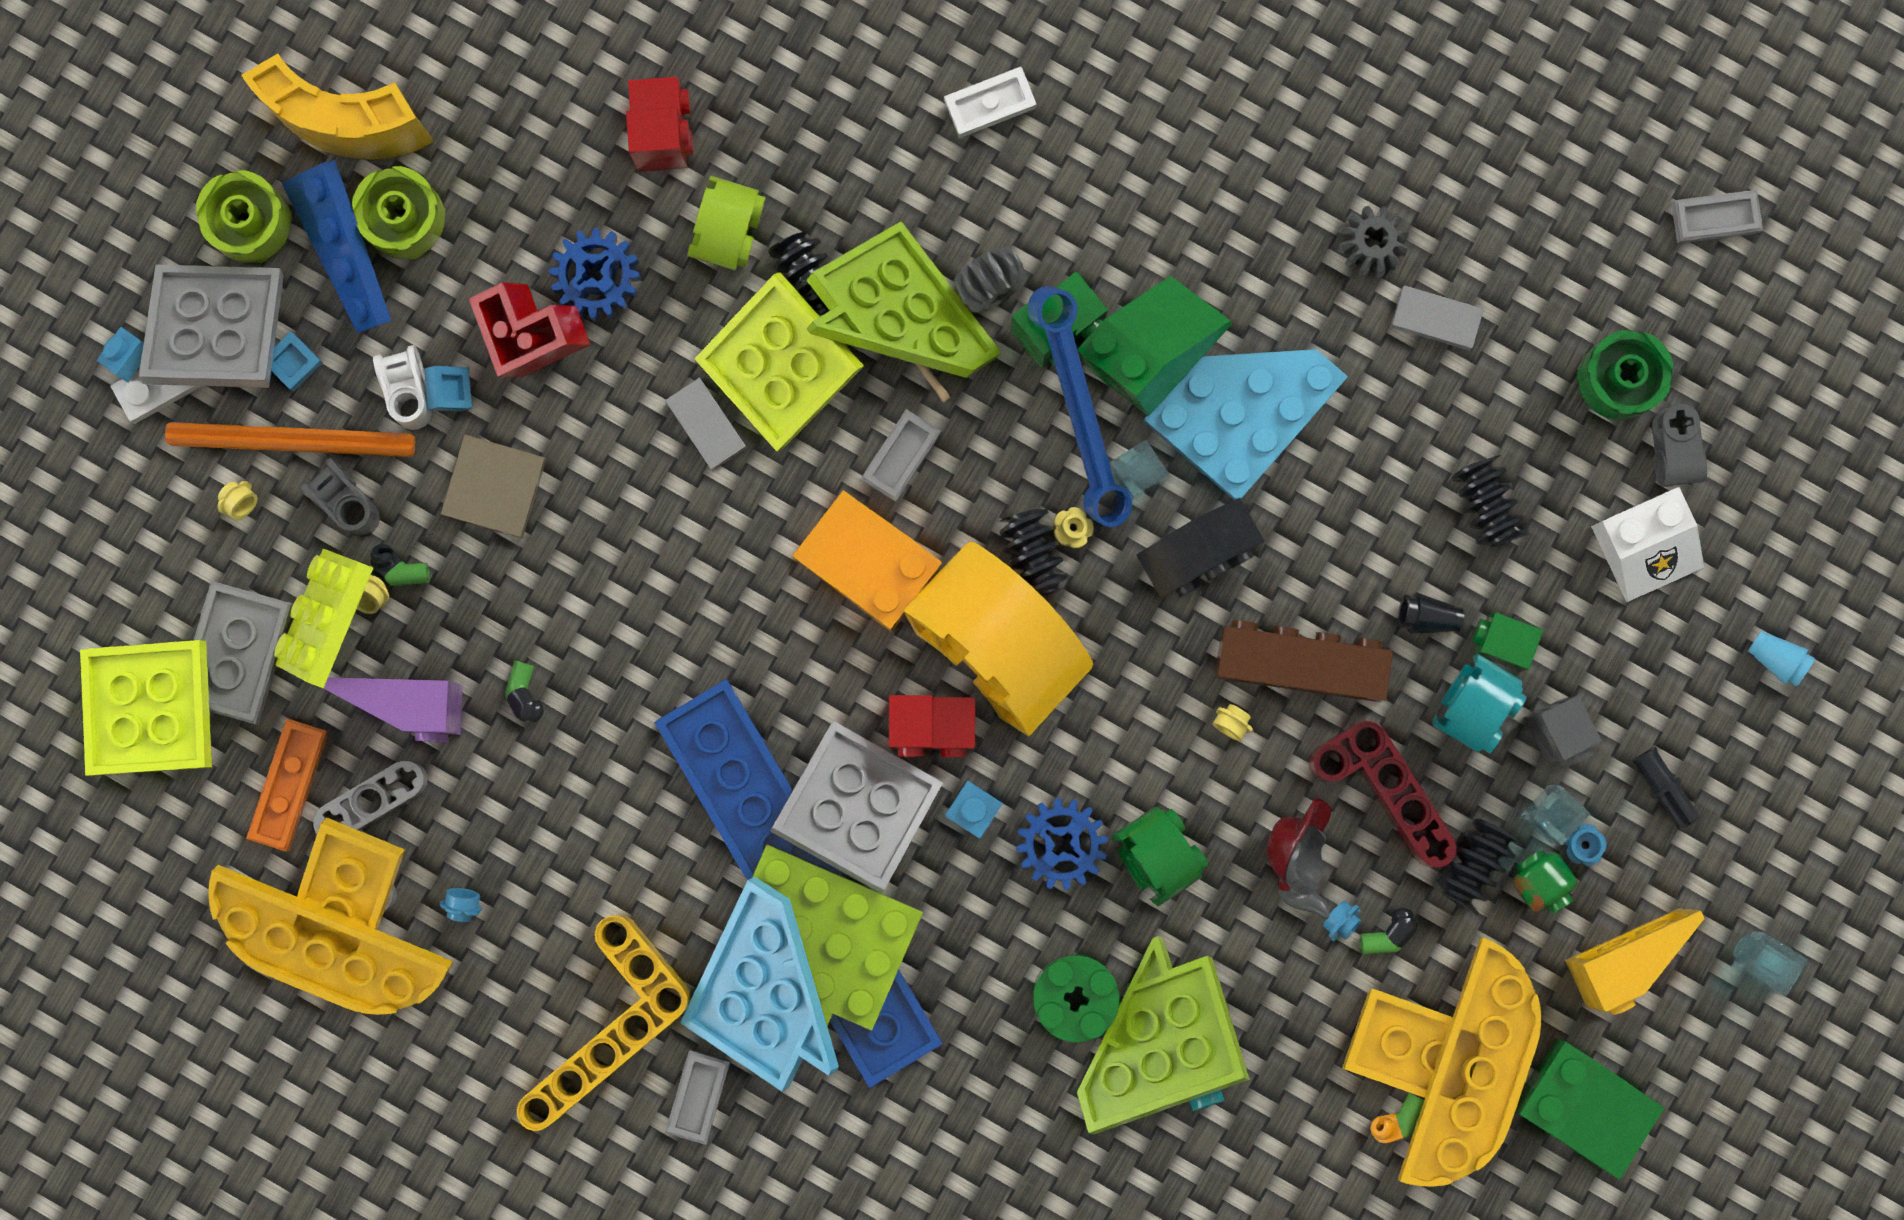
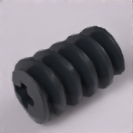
(799, 263)
(1489, 503)
(1033, 551)
(1477, 864)

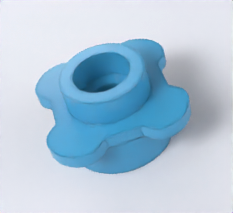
(1343, 921)

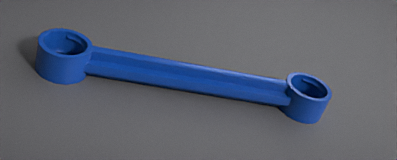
(1079, 406)

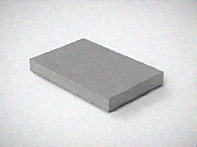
(241, 645)

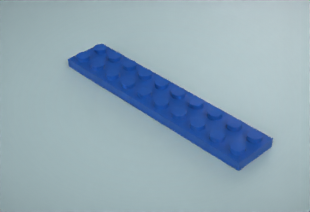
(743, 798)

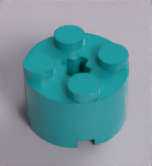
(1479, 704)

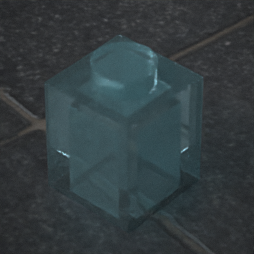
(1138, 470)
(1555, 814)
(1768, 962)

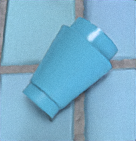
(1782, 657)

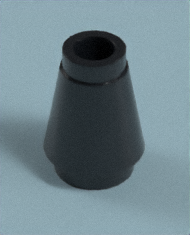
(1429, 615)

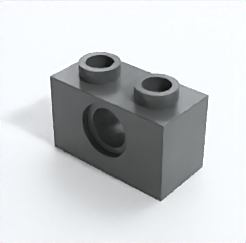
(1564, 731)

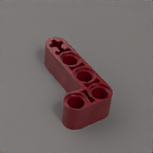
(1391, 799)

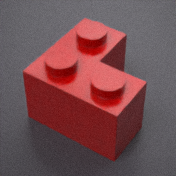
(656, 124)
(520, 335)
(931, 723)

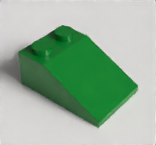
(1153, 343)
(1587, 1107)

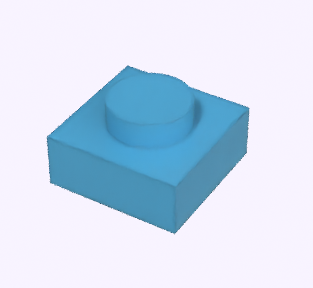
(122, 354)
(293, 361)
(448, 388)
(973, 809)

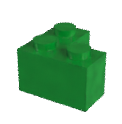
(1089, 316)

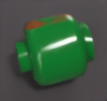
(1545, 882)

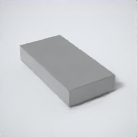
(1717, 216)
(1437, 318)
(705, 424)
(901, 455)
(697, 1097)

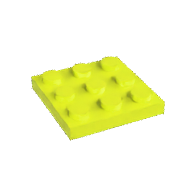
(774, 365)
(322, 617)
(145, 708)

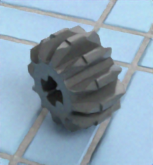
(1368, 227)
(990, 279)

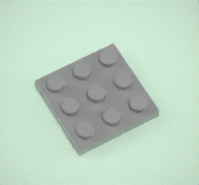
(211, 326)
(856, 807)

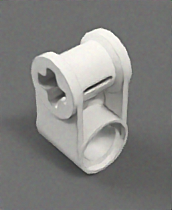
(403, 379)

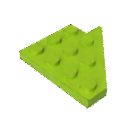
(899, 305)
(847, 931)
(1164, 1044)

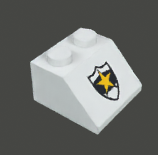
(1651, 544)

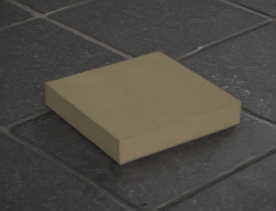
(493, 486)

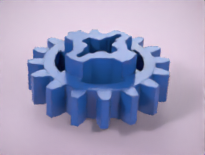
(606, 263)
(1073, 828)

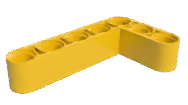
(616, 1033)

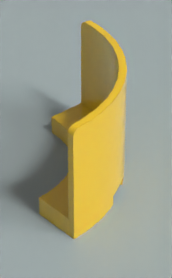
(348, 125)
(1004, 632)

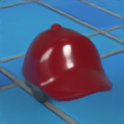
(1297, 858)

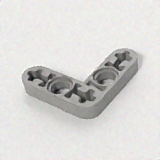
(354, 816)

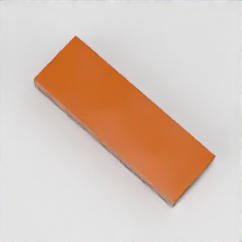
(287, 785)

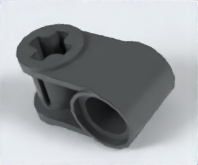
(1678, 451)
(337, 494)

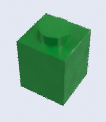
(1506, 641)

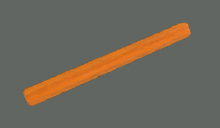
(290, 439)

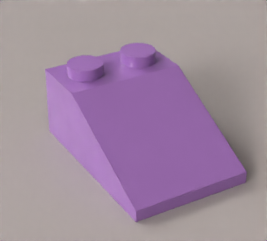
(415, 706)

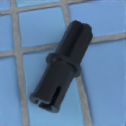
(1666, 788)

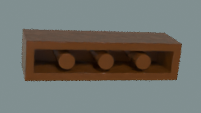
(1304, 663)

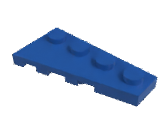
(332, 229)

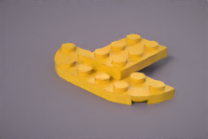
(330, 931)
(1461, 1064)

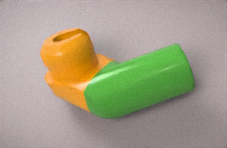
(1400, 1124)

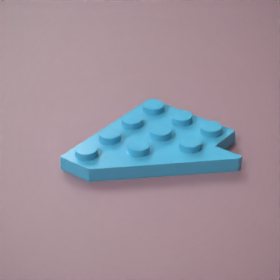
(1243, 411)
(761, 994)

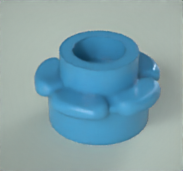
(1596, 847)
(461, 904)

